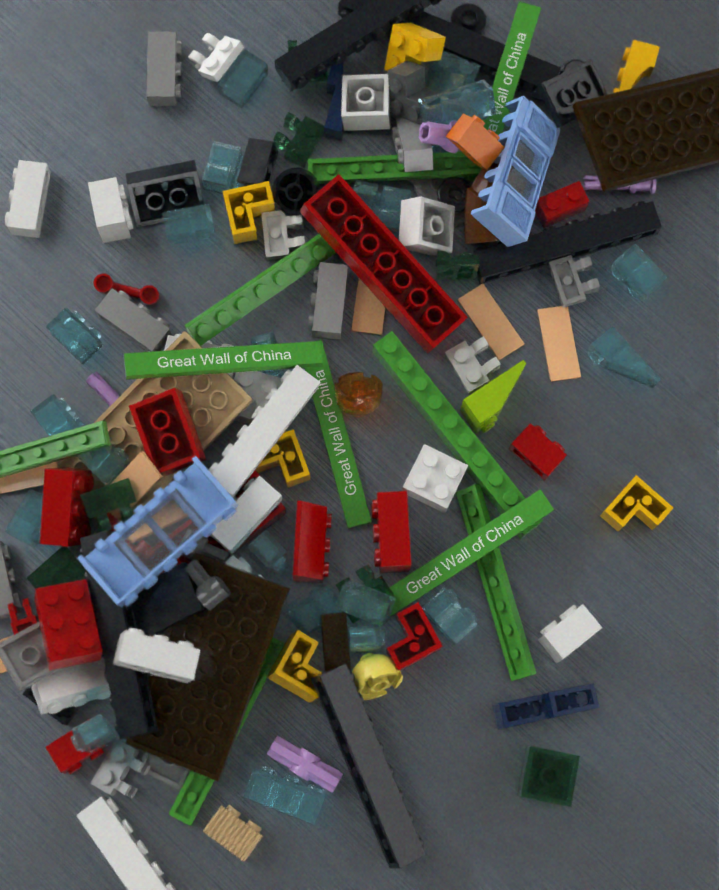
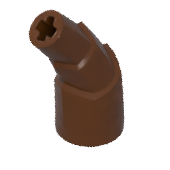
(473, 229)

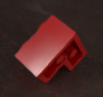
(419, 639)

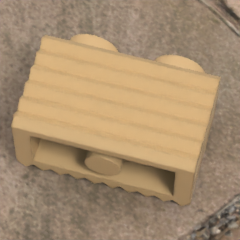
(233, 832)

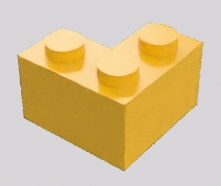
(413, 44)
(245, 204)
(289, 457)
(636, 500)
(292, 666)

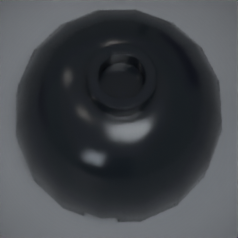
(293, 189)

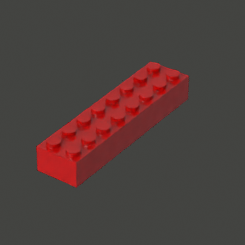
(383, 263)

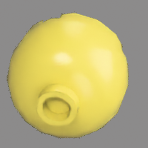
(375, 674)

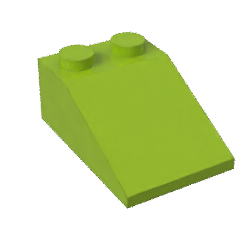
(486, 403)

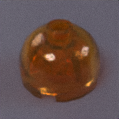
(358, 394)

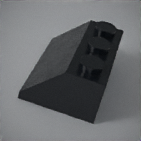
(163, 190)

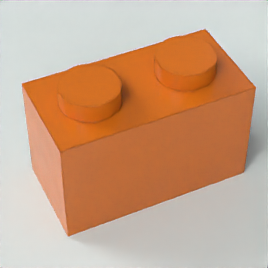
(475, 141)

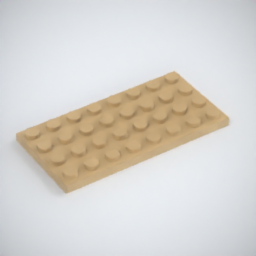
(210, 398)

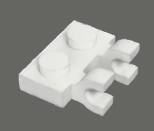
(221, 58)
(276, 234)
(467, 366)

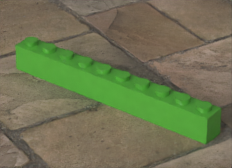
(448, 425)

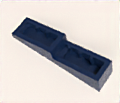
(333, 122)
(545, 706)

